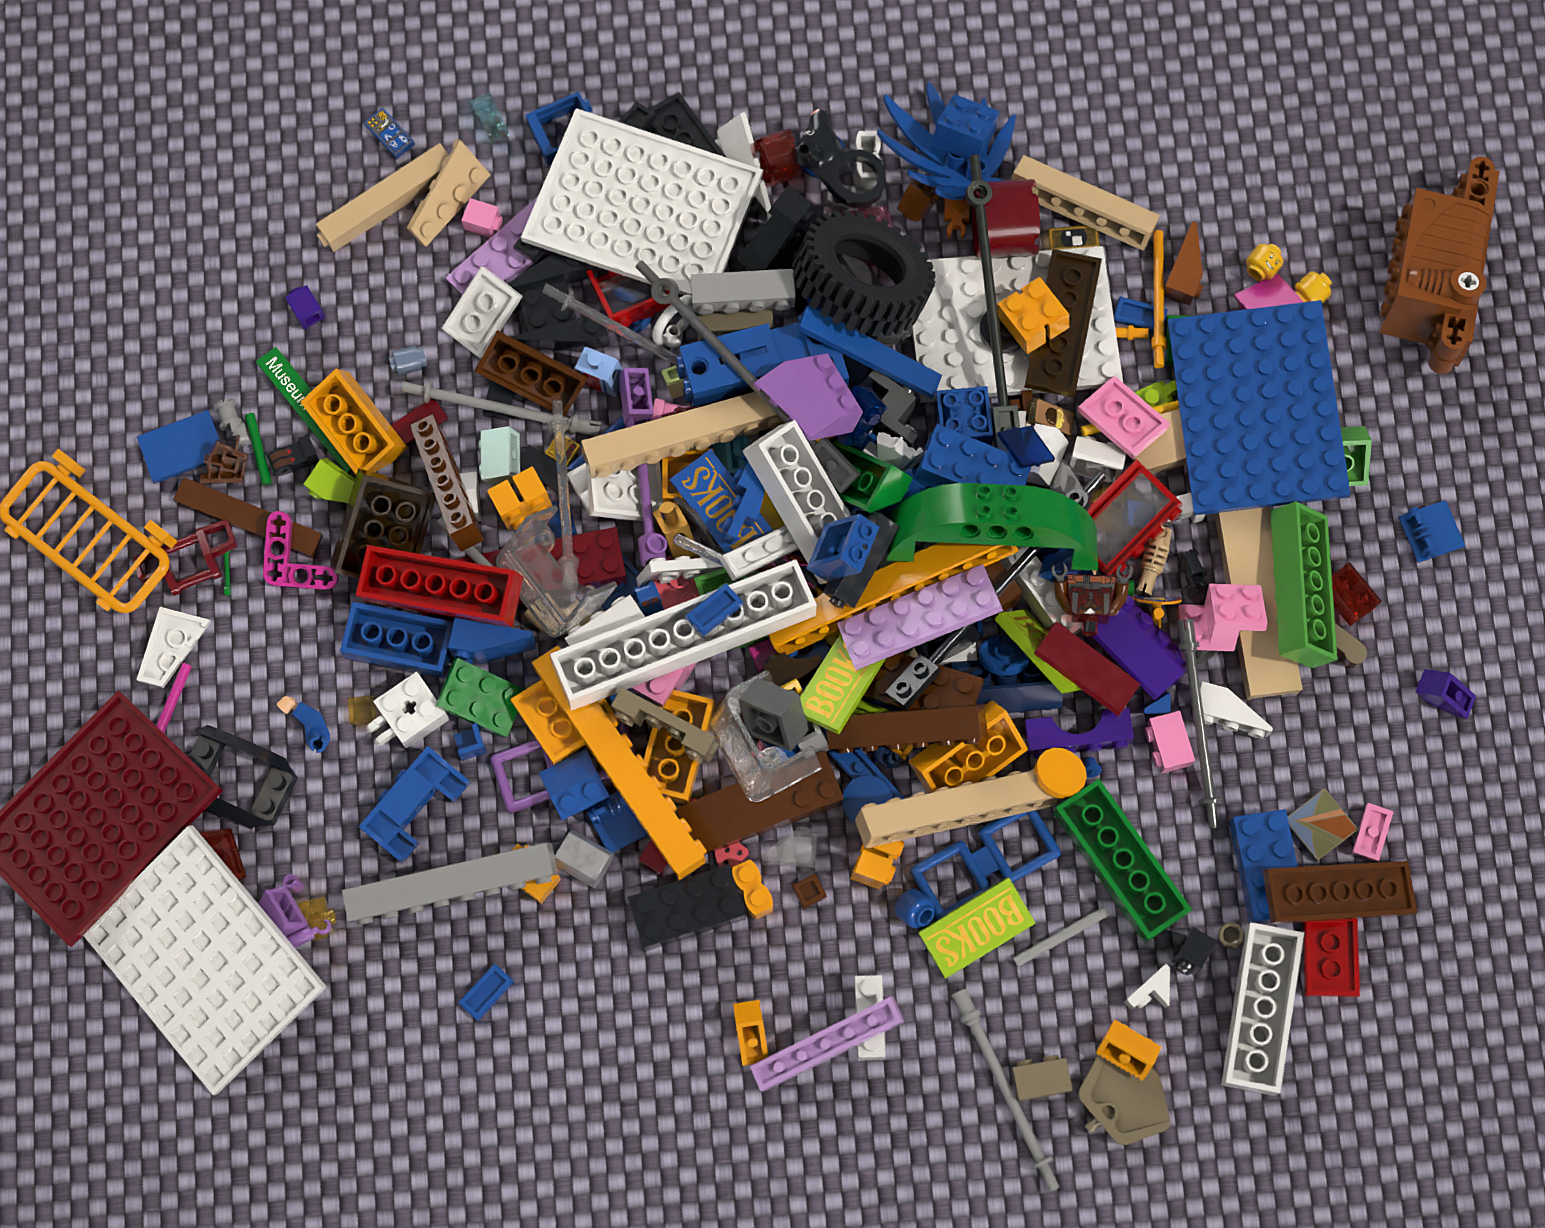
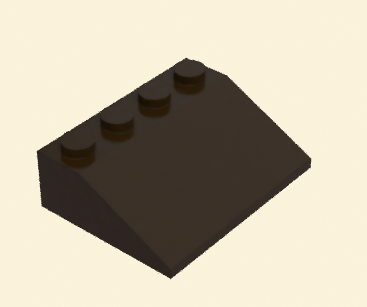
(381, 515)

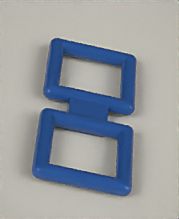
(986, 860)

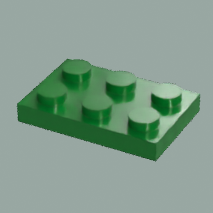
(479, 697)

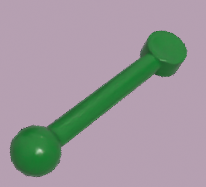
(227, 588)

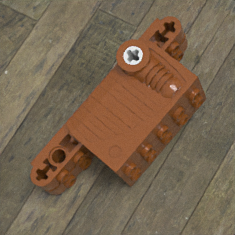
(1441, 266)

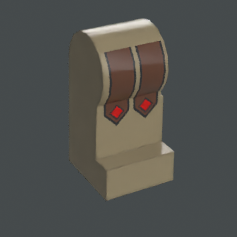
(1349, 648)

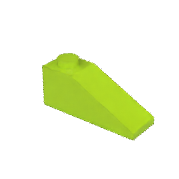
(329, 482)

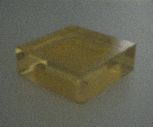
(362, 710)

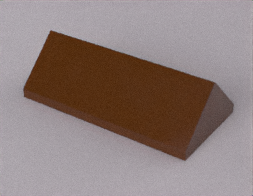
(529, 372)

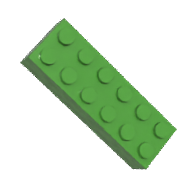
(1303, 585)

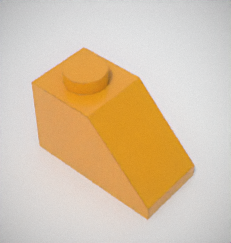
(750, 1032)

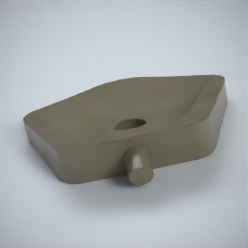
(1124, 1104)

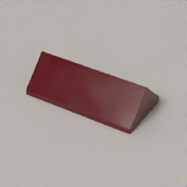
(1086, 667)

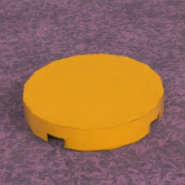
(1060, 773)

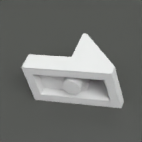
(1157, 985)

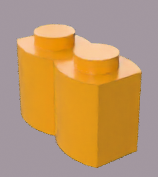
(756, 895)

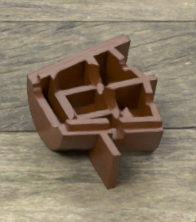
(224, 464)

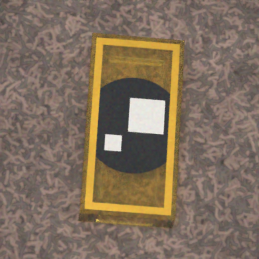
(1072, 237)

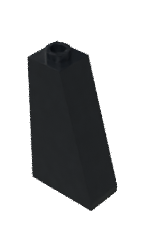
(848, 589)

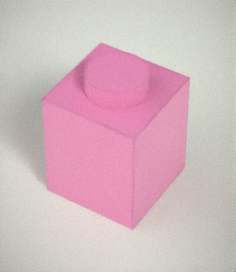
(481, 218)

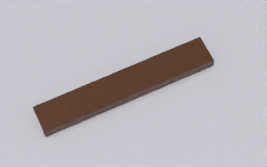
(243, 515)

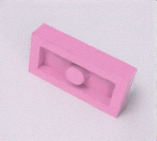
(1372, 832)

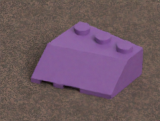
(813, 396)

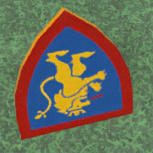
(1156, 604)

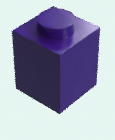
(305, 306)

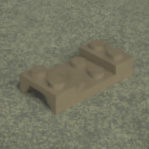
(634, 710)

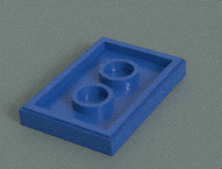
(178, 446)

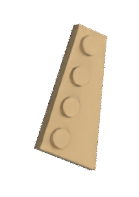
(453, 187)

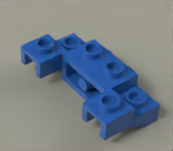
(407, 798)

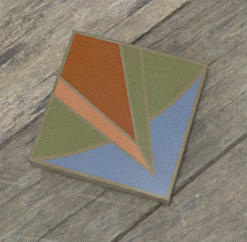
(1320, 825)

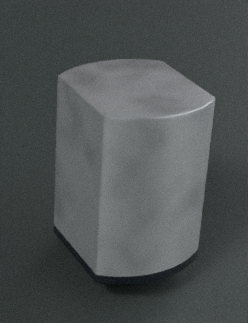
(582, 858)

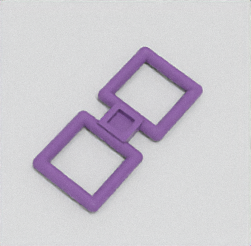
(497, 759)

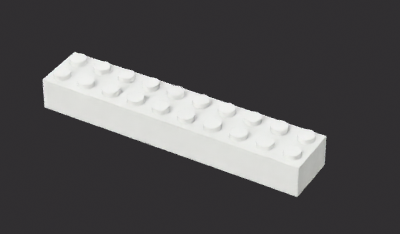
(670, 642)

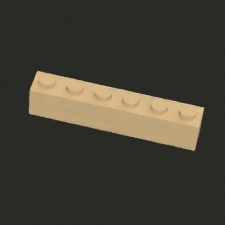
(1088, 203)

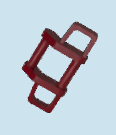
(209, 554)

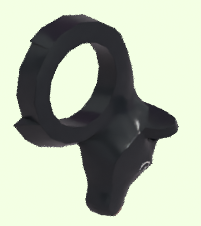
(824, 155)

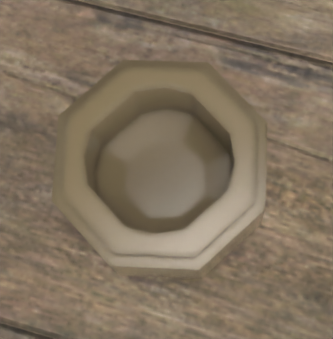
(1231, 935)

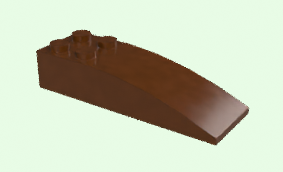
(730, 817)

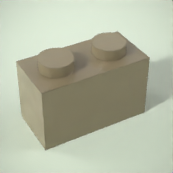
(1041, 1079)

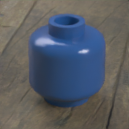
(914, 908)

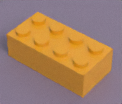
(667, 756)
(973, 762)

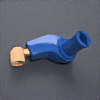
(316, 730)

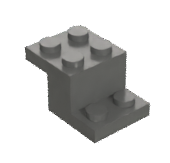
(900, 408)

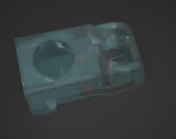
(489, 117)

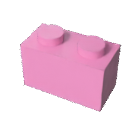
(1169, 742)

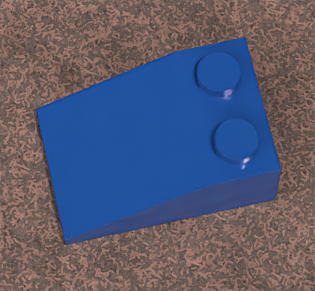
(486, 642)

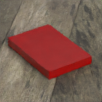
(1331, 958)

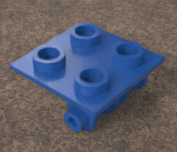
(1431, 531)
(615, 822)

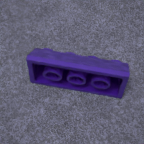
(1142, 649)

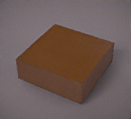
(809, 891)

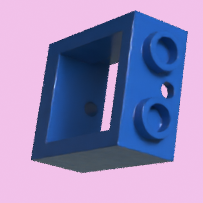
(549, 113)
(840, 547)

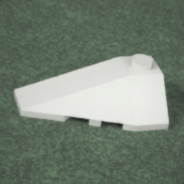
(737, 144)

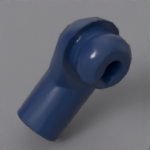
(886, 757)

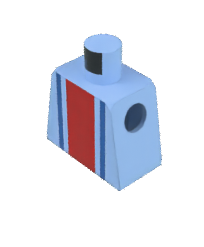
(599, 370)

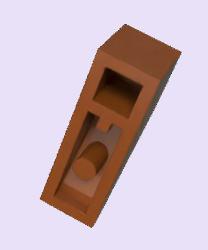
(1187, 271)

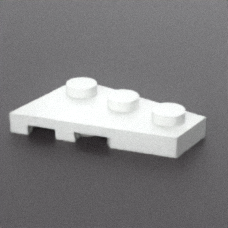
(169, 644)

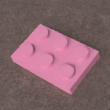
(1123, 417)

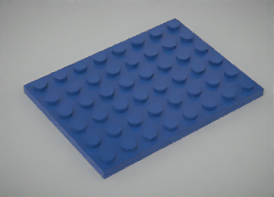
(1258, 408)

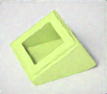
(673, 382)

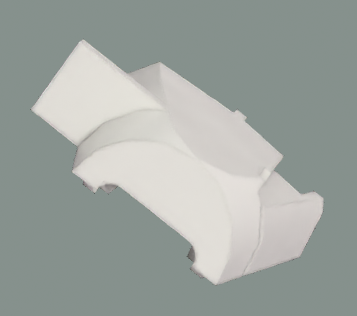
(893, 451)

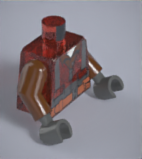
(1091, 597)

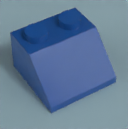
(574, 784)

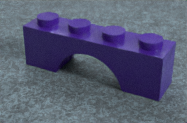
(1111, 730)

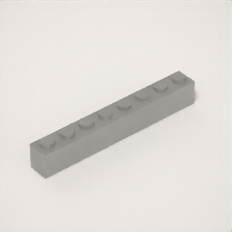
(450, 882)

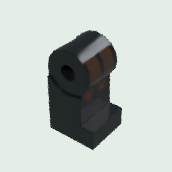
(293, 456)

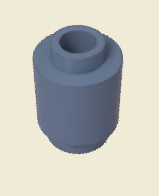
(407, 360)

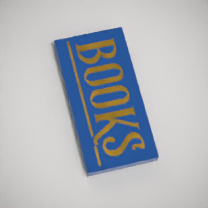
(708, 490)

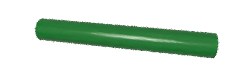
(258, 449)

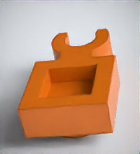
(956, 212)

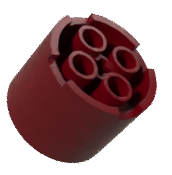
(1011, 219)

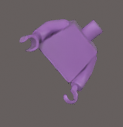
(286, 914)

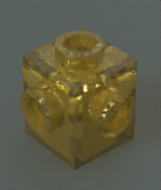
(318, 909)

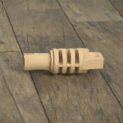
(1153, 561)

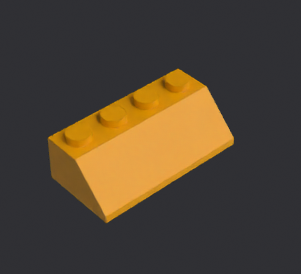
(353, 423)

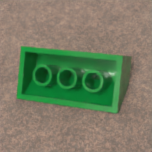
(878, 483)

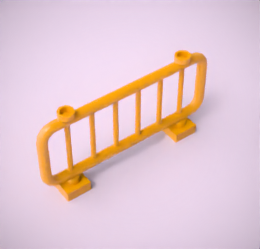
(151, 544)

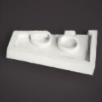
(672, 569)

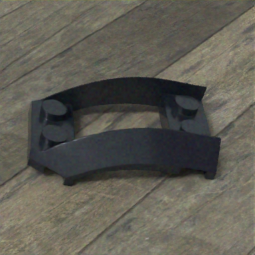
(274, 790)

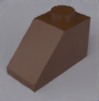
(918, 200)

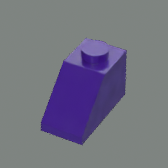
(1445, 692)

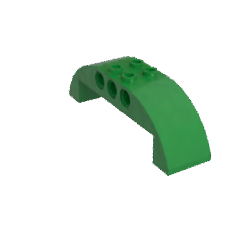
(995, 517)

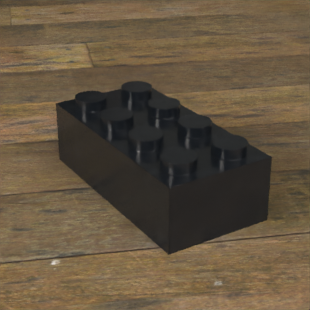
(686, 908)

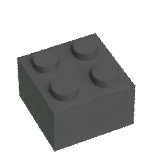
(773, 714)

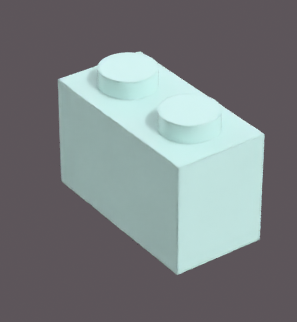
(499, 455)

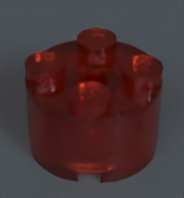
(777, 157)

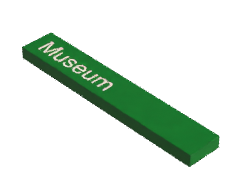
(294, 391)

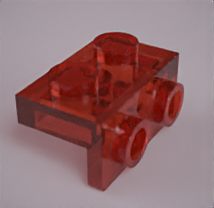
(1352, 595)

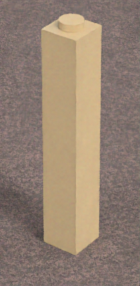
(381, 200)

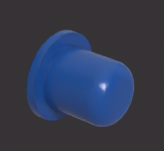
(1092, 767)

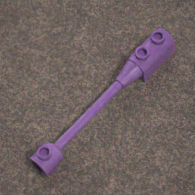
(638, 409)

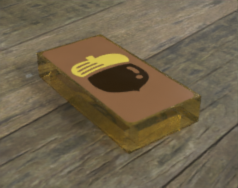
(1051, 415)

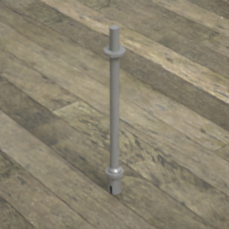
(577, 424)
(971, 1018)

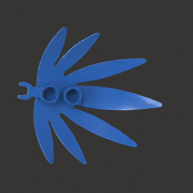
(951, 169)

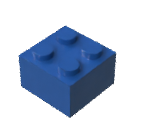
(965, 127)

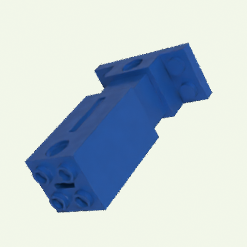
(758, 348)

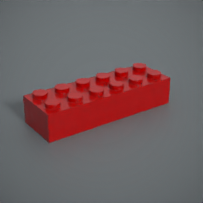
(439, 586)

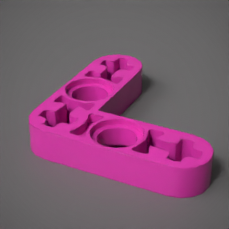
(288, 569)

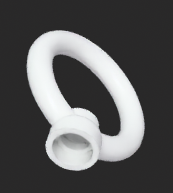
(668, 339)

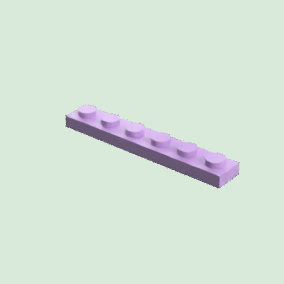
(827, 1043)

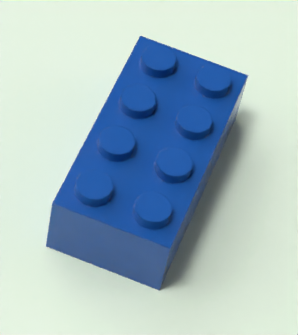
(961, 459)
(397, 640)
(1260, 844)

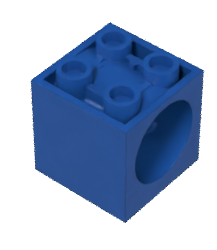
(965, 412)

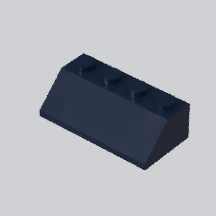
(1014, 693)

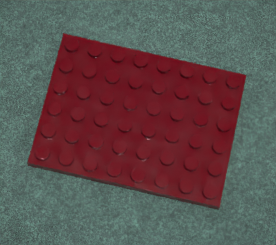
(98, 817)

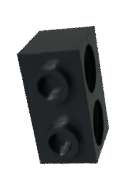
(1193, 952)

